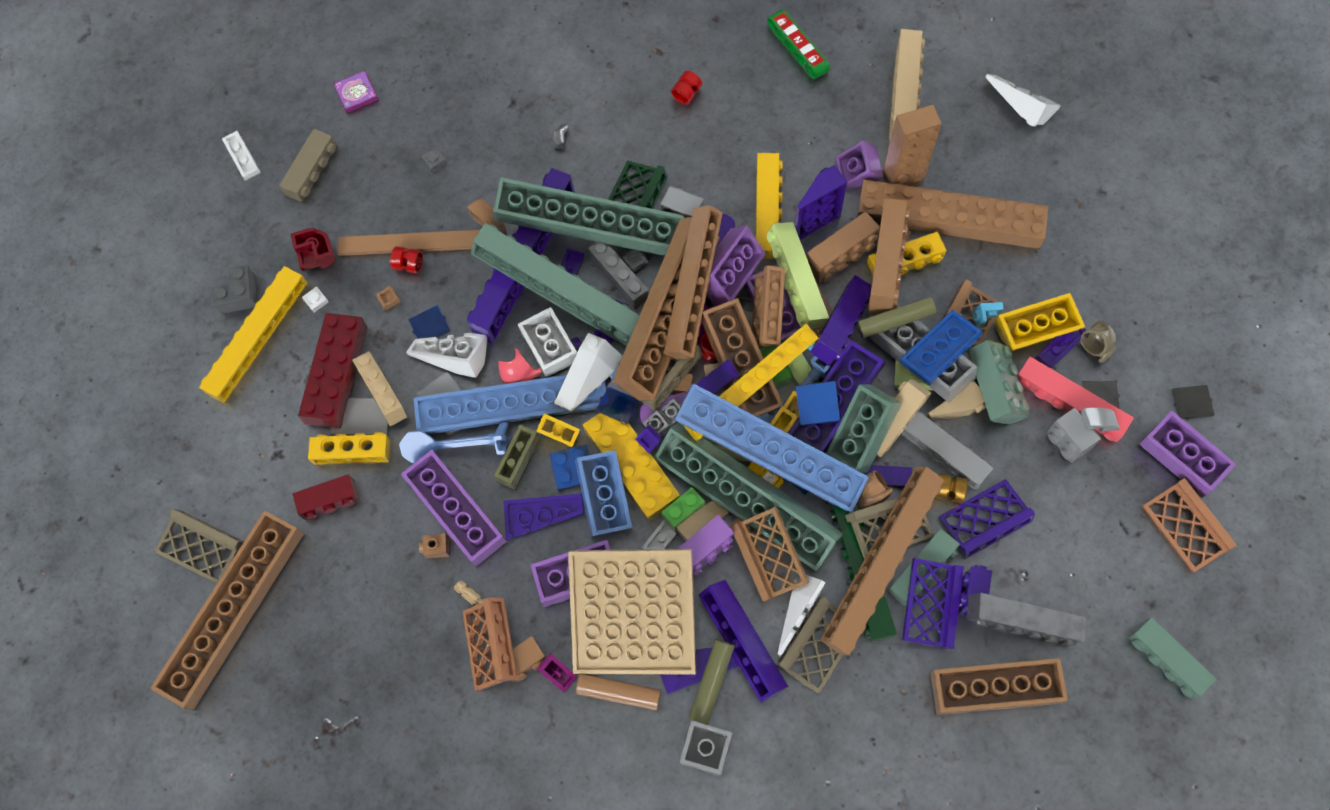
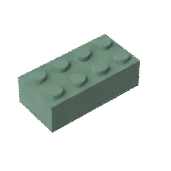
(999, 382)
(863, 428)

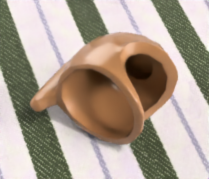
(874, 491)

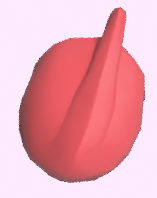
(517, 369)

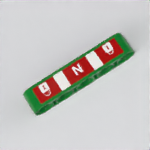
(798, 44)

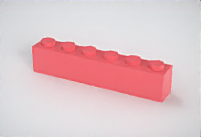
(1068, 395)

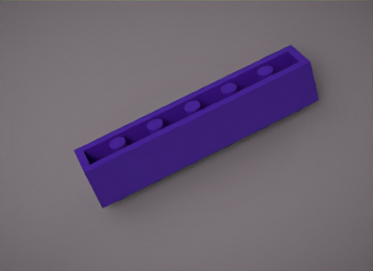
(842, 320)
(749, 648)

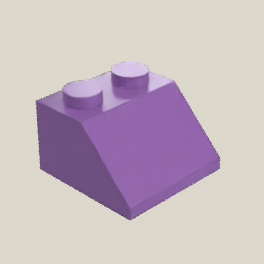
(860, 163)

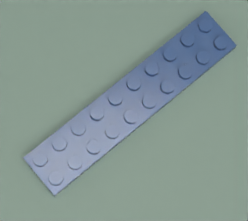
(495, 405)
(771, 448)

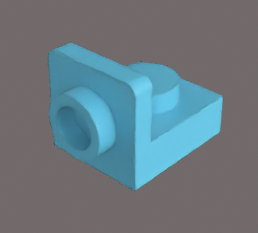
(985, 311)

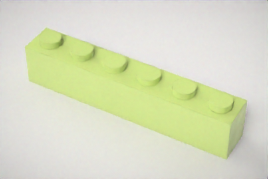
(798, 275)

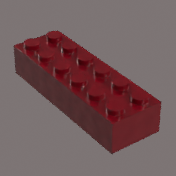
(332, 370)

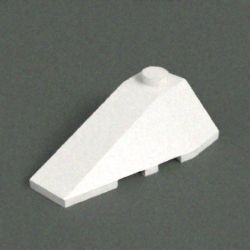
(1033, 108)
(456, 354)
(591, 367)
(799, 606)

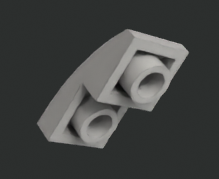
(1100, 418)
(663, 419)

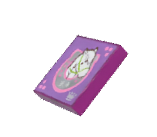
(355, 91)

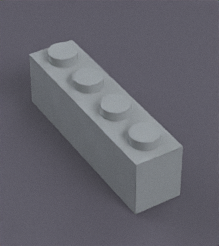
(618, 274)

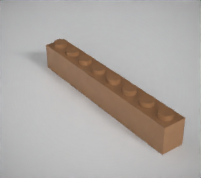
(693, 282)

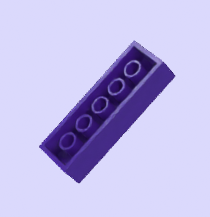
(852, 369)

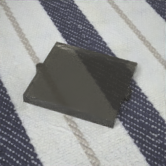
(1104, 389)
(1193, 402)

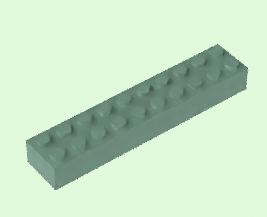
(584, 216)
(554, 283)
(746, 494)

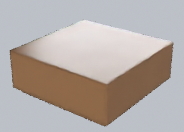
(387, 298)

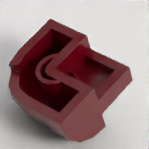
(312, 248)

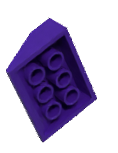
(821, 202)

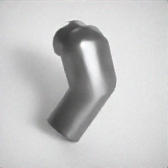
(558, 136)

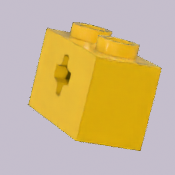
(557, 430)

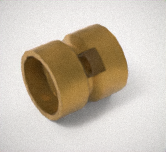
(952, 488)

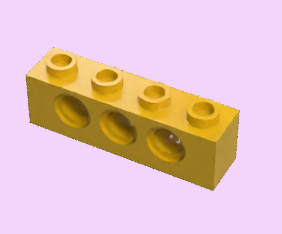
(930, 243)
(378, 453)

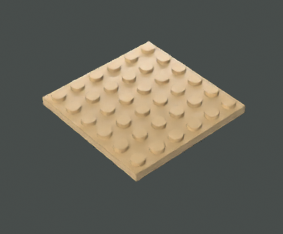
(632, 611)

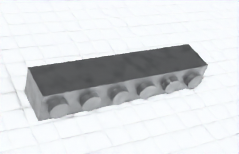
(1026, 618)

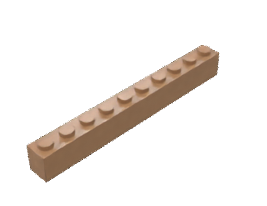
(882, 561)

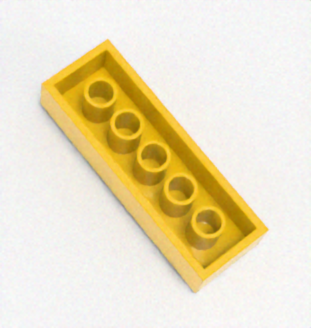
(639, 471)

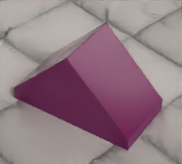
(556, 672)

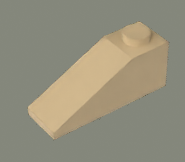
(964, 404)

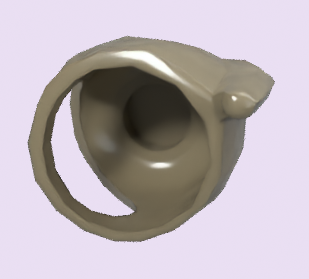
(1105, 335)

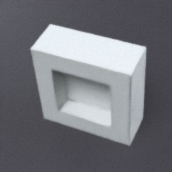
(315, 299)

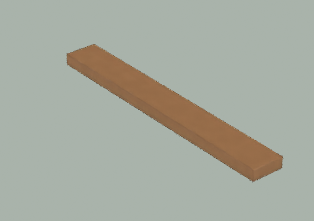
(420, 241)

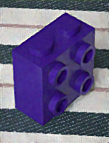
(974, 581)

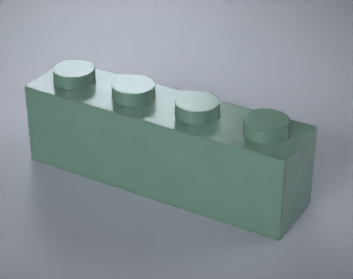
(937, 550)
(1172, 658)

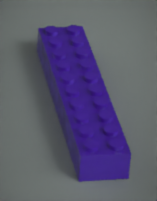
(502, 291)

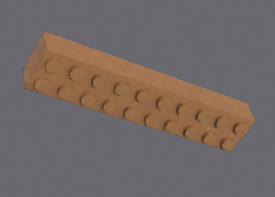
(960, 214)
(644, 357)
(227, 611)

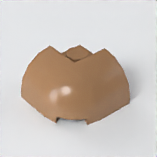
(483, 213)

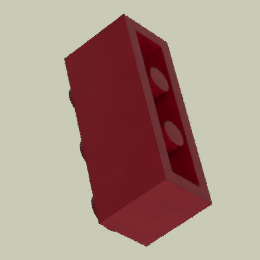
(326, 497)

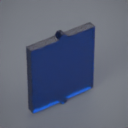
(429, 323)
(617, 405)

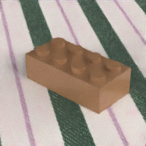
(843, 247)

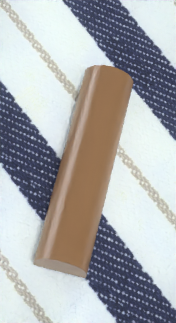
(618, 692)

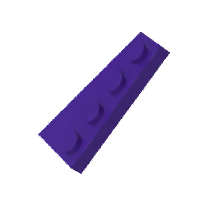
(536, 513)
(676, 682)

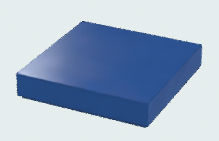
(818, 403)

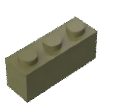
(516, 457)

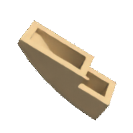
(700, 519)

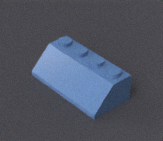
(603, 493)

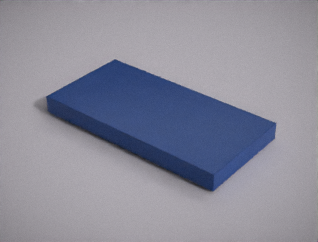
(941, 347)

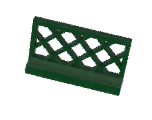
(652, 190)

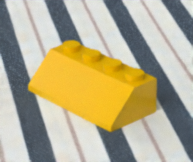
(1039, 322)

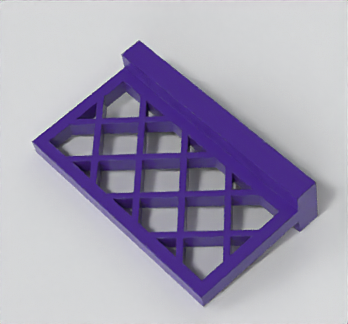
(993, 533)
(949, 609)

